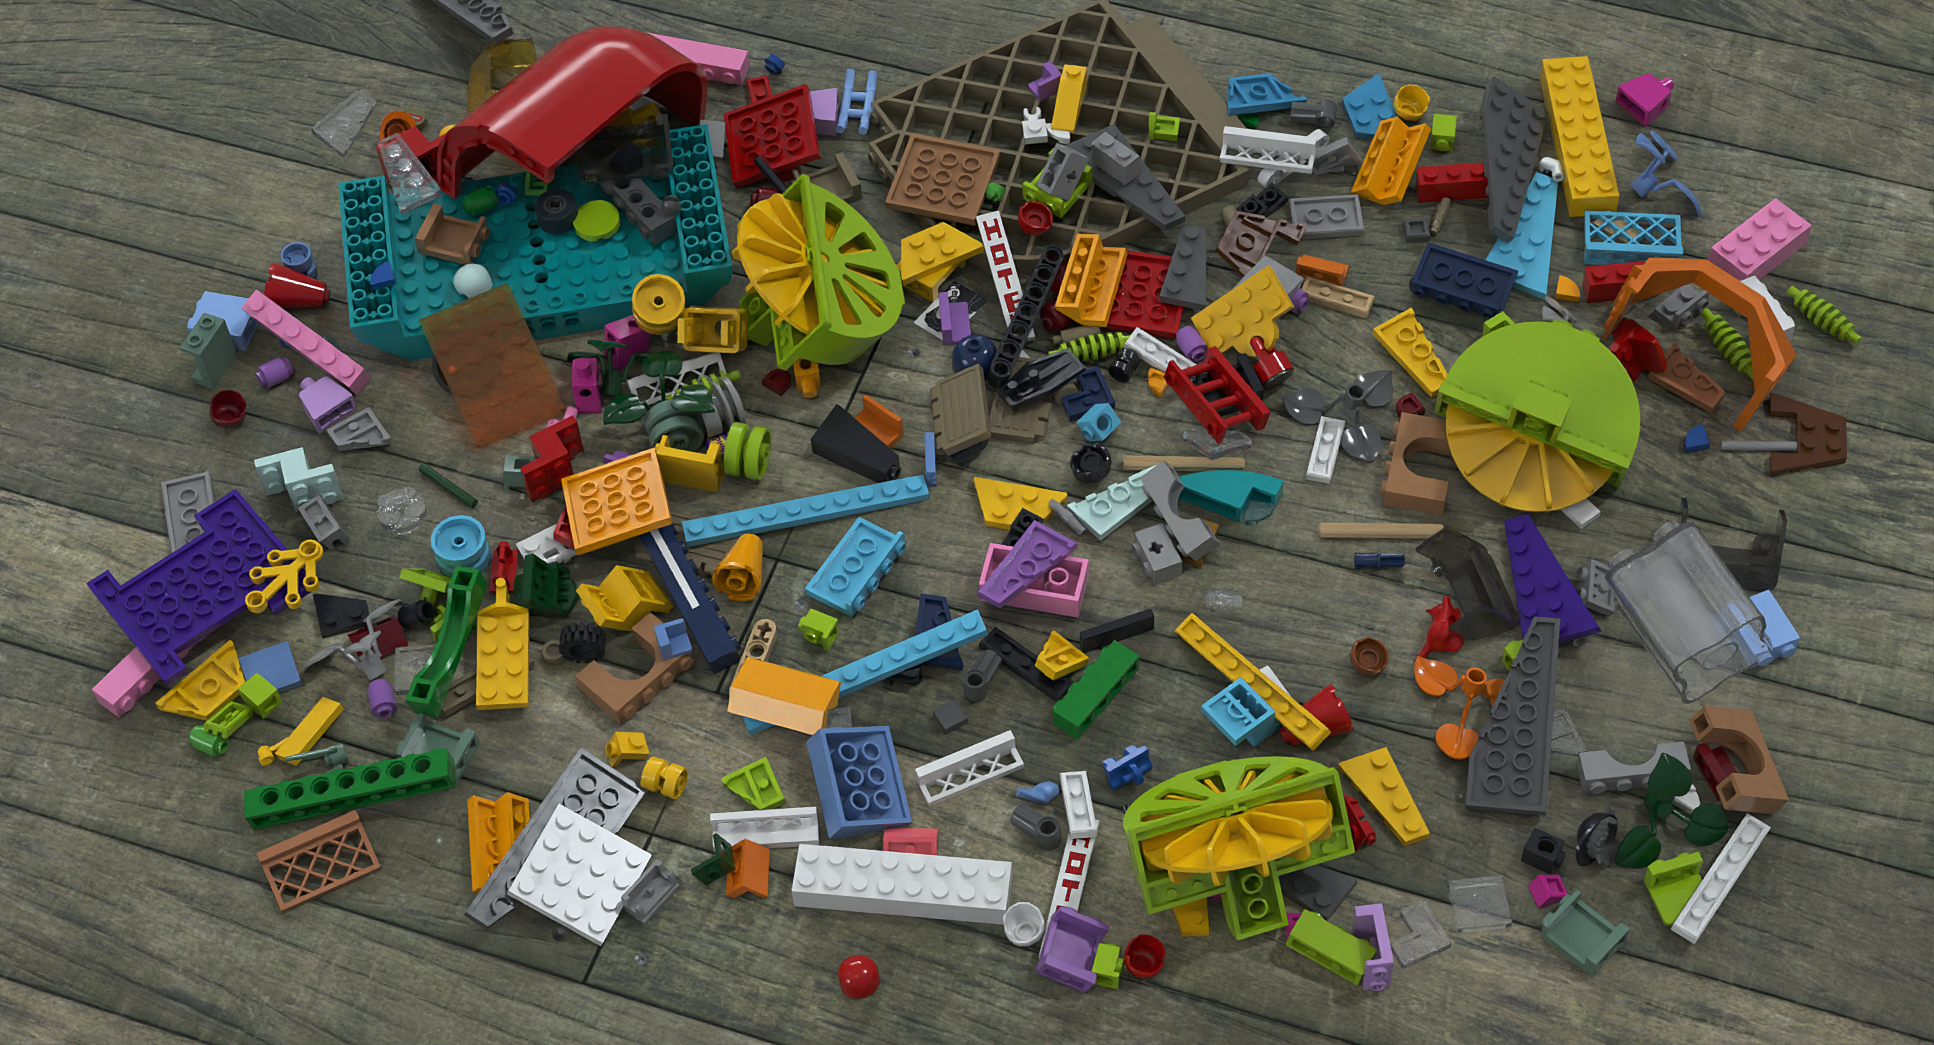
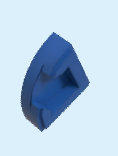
(382, 276)
(1696, 439)

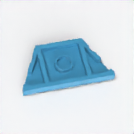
(1258, 94)
(1367, 107)

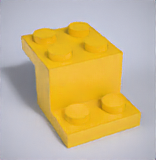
(624, 598)

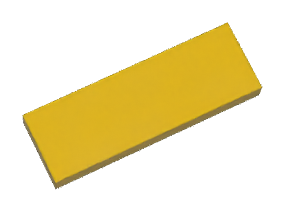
(310, 729)

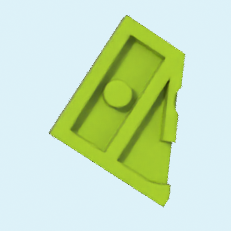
(756, 785)

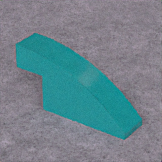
(1230, 491)

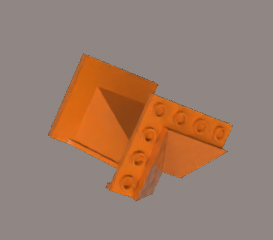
(1768, 343)

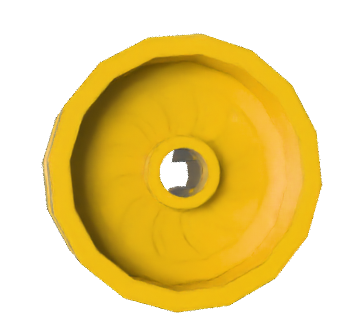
(658, 290)

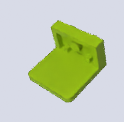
(1673, 884)

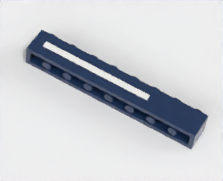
(691, 597)

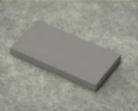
(182, 501)

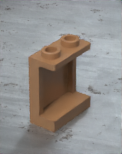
(451, 237)

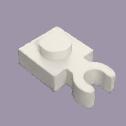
(1034, 127)

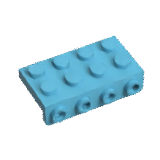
(856, 567)

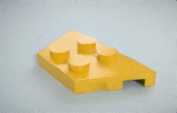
(935, 250)
(1004, 501)
(207, 687)

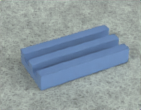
(930, 459)

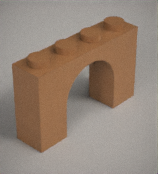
(1403, 487)
(624, 697)
(1738, 730)

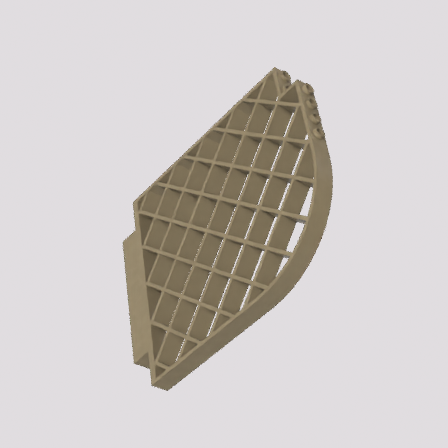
(1144, 46)

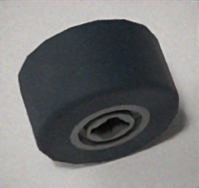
(556, 211)

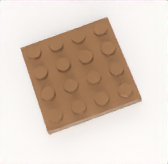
(942, 179)

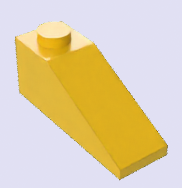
(1069, 98)

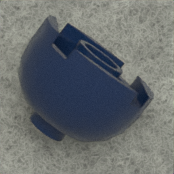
(971, 351)

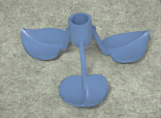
(1648, 180)

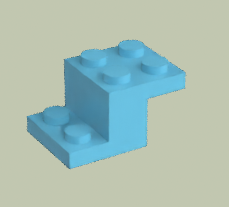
(1241, 714)

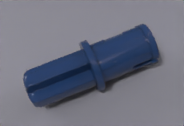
(1378, 560)

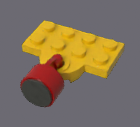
(1247, 322)

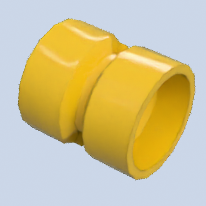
(664, 777)

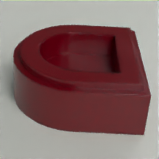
(777, 381)
(1410, 405)

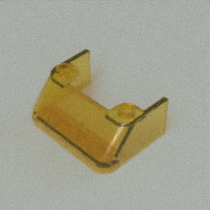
(503, 55)

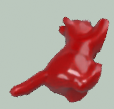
(1439, 635)

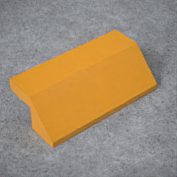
(1390, 161)
(1091, 281)
(783, 696)
(493, 831)

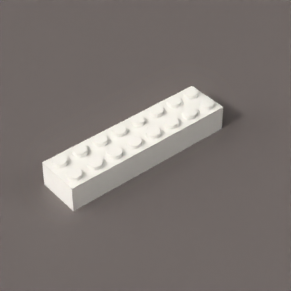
(902, 884)

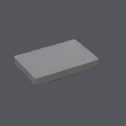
(1328, 216)

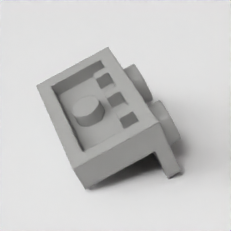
(1681, 306)
(1593, 587)

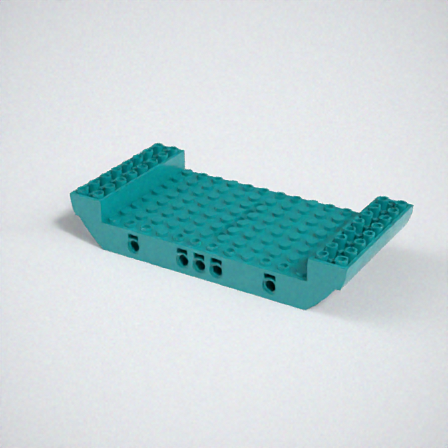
(586, 279)

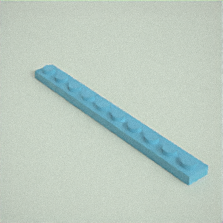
(805, 510)
(899, 657)

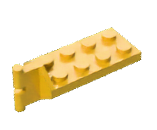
(502, 654)

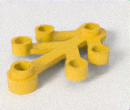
(286, 574)

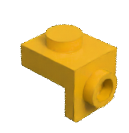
(626, 746)

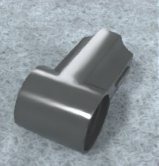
(1321, 114)
(981, 675)
(1036, 825)

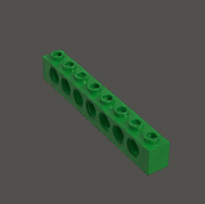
(313, 802)

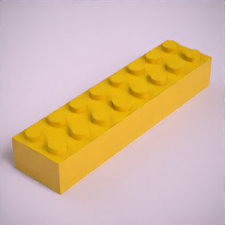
(1579, 135)

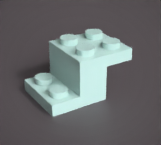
(292, 473)

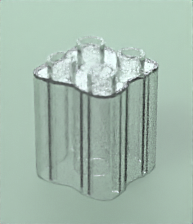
(1688, 610)

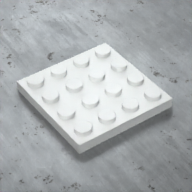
(578, 874)

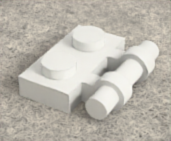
(544, 545)

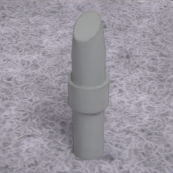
(1067, 517)

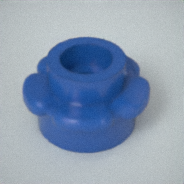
(774, 64)
(506, 194)

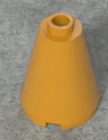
(741, 569)

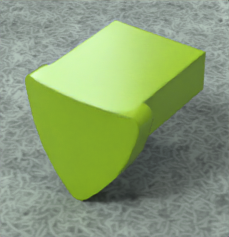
(1163, 127)

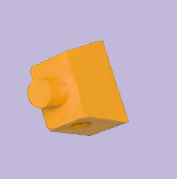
(807, 377)

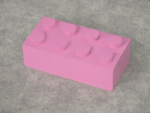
(1761, 242)
(1055, 592)

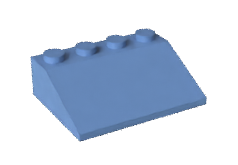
(858, 780)

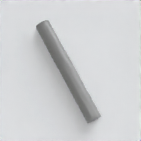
(1758, 445)

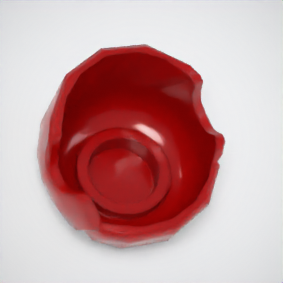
(1034, 218)
(1144, 956)
(858, 976)

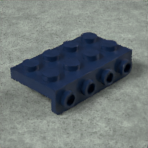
(1463, 281)

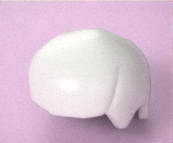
(1023, 924)

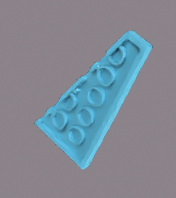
(1532, 241)

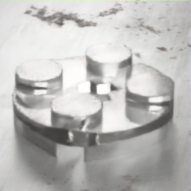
(395, 500)

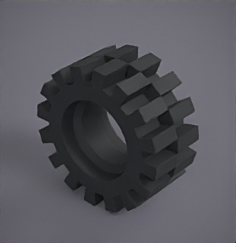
(582, 642)

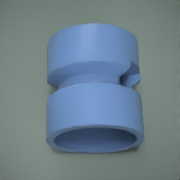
(299, 258)

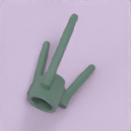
(332, 755)

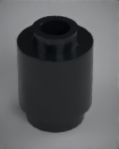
(416, 614)

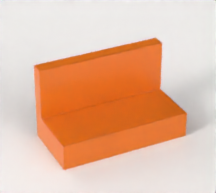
(1321, 269)
(881, 422)
(750, 870)

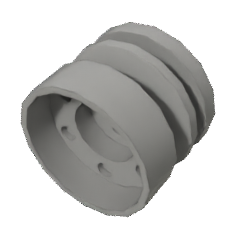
(727, 409)

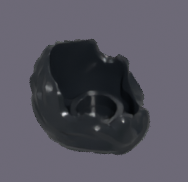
(1091, 463)

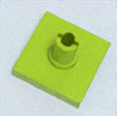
(430, 580)

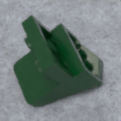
(545, 588)

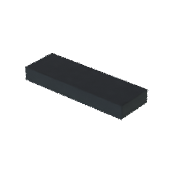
(1117, 630)

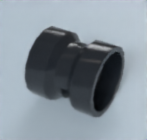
(1124, 365)

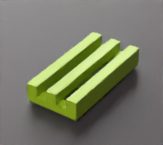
(232, 720)

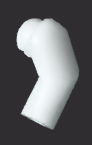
(1554, 166)

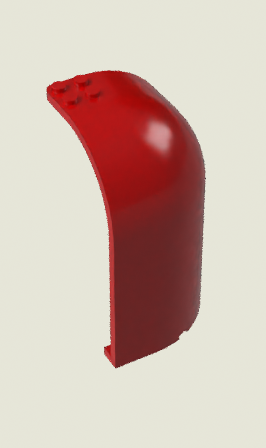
(569, 100)

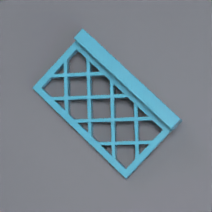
(1614, 253)

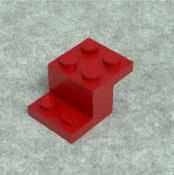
(422, 148)
(552, 455)

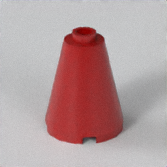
(294, 289)
(1328, 711)

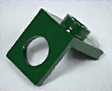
(716, 866)

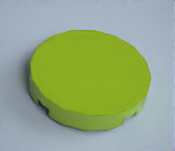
(597, 220)

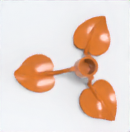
(1436, 678)

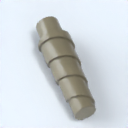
(1440, 215)

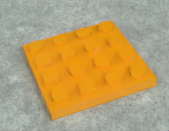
(616, 501)

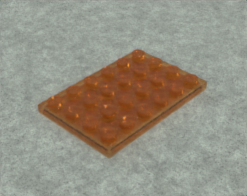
(492, 365)

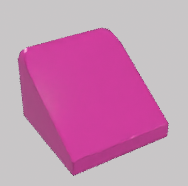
(1547, 889)

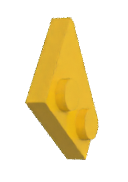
(1060, 657)

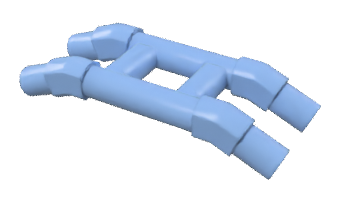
(849, 96)

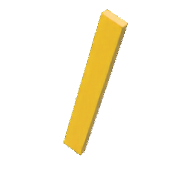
(1234, 665)

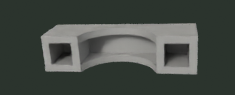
(1164, 488)
(1602, 773)

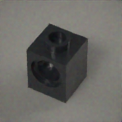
(1540, 841)

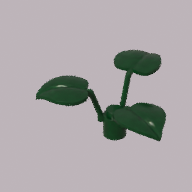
(611, 379)
(691, 399)
(1665, 782)

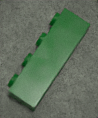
(1095, 689)

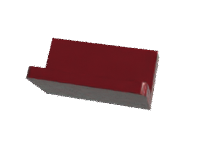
(389, 639)
(1713, 765)

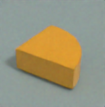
(1567, 290)
(1157, 382)

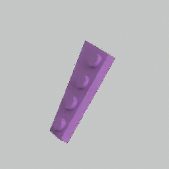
(1026, 562)

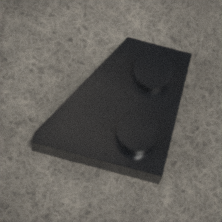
(339, 614)

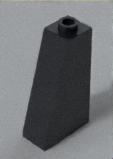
(854, 447)

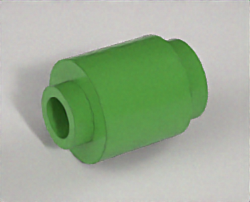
(208, 742)

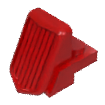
(1637, 349)

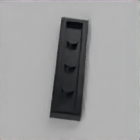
(1022, 663)

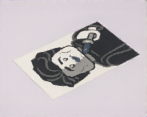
(957, 293)

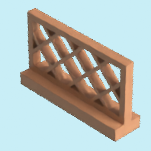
(315, 840)

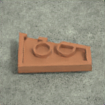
(1688, 381)

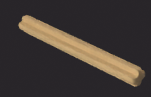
(1184, 463)
(1378, 530)

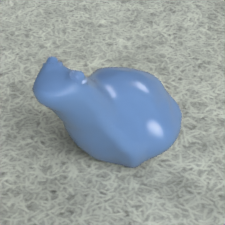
(1040, 794)

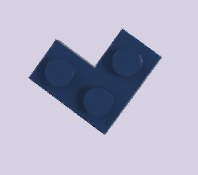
(1093, 392)

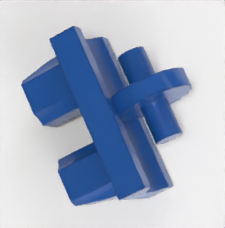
(1129, 768)

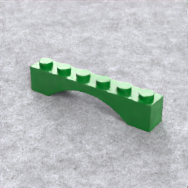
(434, 680)

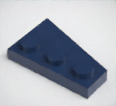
(932, 613)

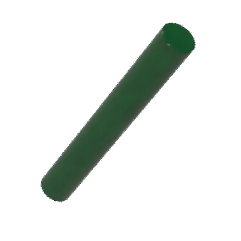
(448, 485)

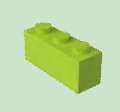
(1330, 946)

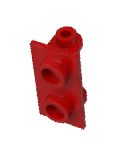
(504, 566)
(1360, 830)

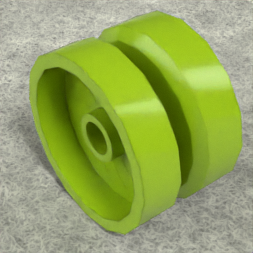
(747, 451)

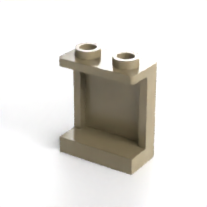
(836, 179)

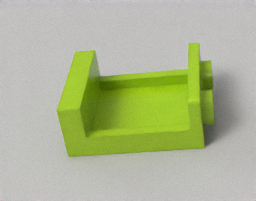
(1055, 204)

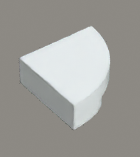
(1062, 136)
(1688, 802)

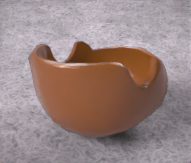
(1369, 656)

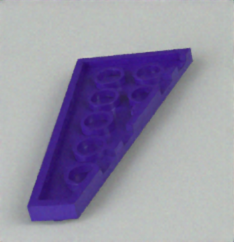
(1542, 584)

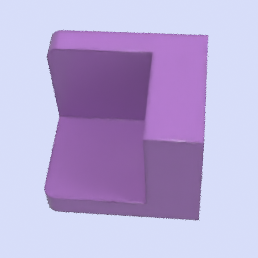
(1048, 84)

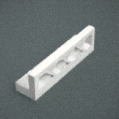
(1269, 145)
(688, 365)
(965, 760)
(765, 831)

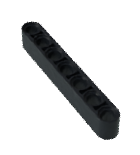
(1021, 324)

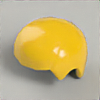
(1411, 102)

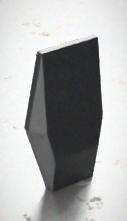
(1040, 378)

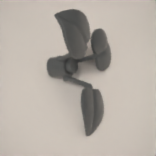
(1358, 442)

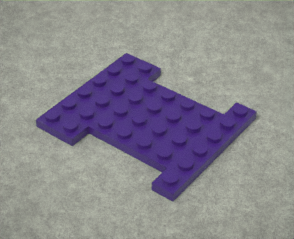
(195, 585)

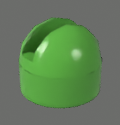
(994, 192)

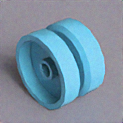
(460, 543)

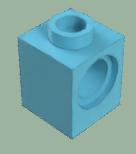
(1106, 420)

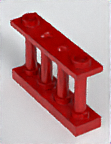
(1228, 380)

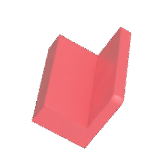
(911, 840)

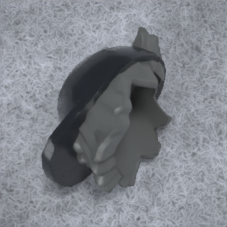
(1597, 839)

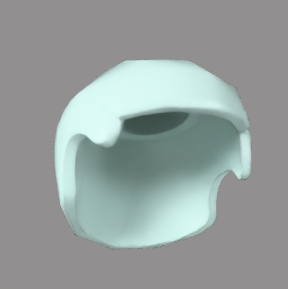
(472, 280)

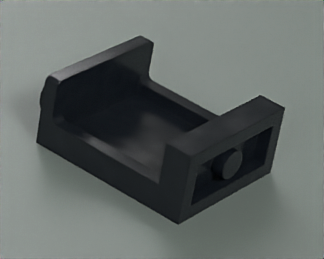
(1246, 371)

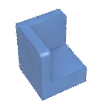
(672, 639)

